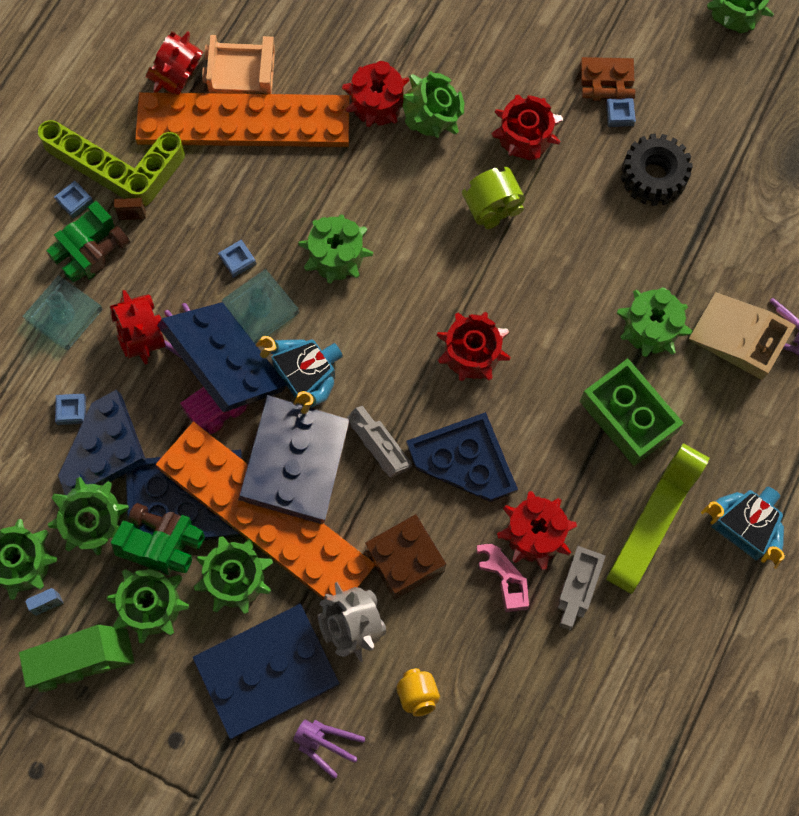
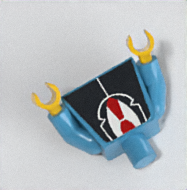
(303, 368)
(750, 523)

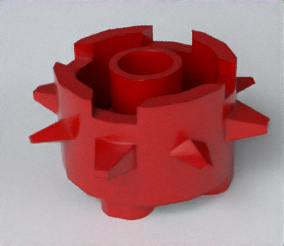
(174, 63)
(376, 93)
(527, 127)
(137, 326)
(471, 331)
(545, 544)

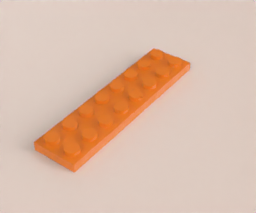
(244, 119)
(299, 546)

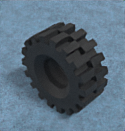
(662, 153)

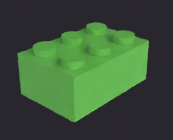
(631, 412)

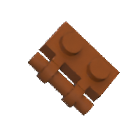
(607, 72)

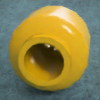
(418, 692)

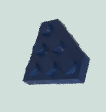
(104, 445)
(465, 457)

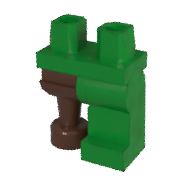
(80, 240)
(163, 547)

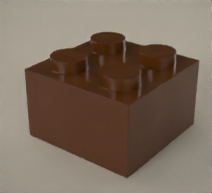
(405, 556)

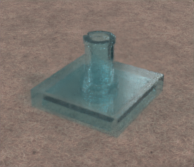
(260, 306)
(62, 312)

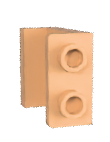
(239, 67)

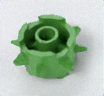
(739, 14)
(432, 105)
(339, 234)
(667, 325)
(80, 530)
(227, 560)
(33, 563)
(136, 590)

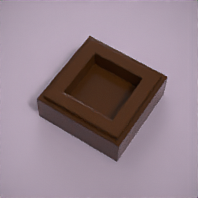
(130, 209)

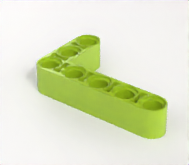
(110, 166)
(656, 517)

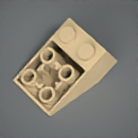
(742, 334)

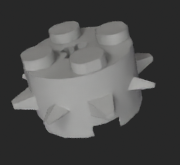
(351, 621)

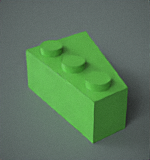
(76, 657)

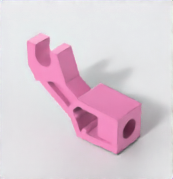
(500, 564)

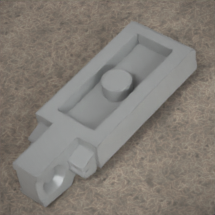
(379, 442)
(579, 585)

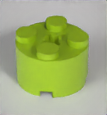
(494, 197)

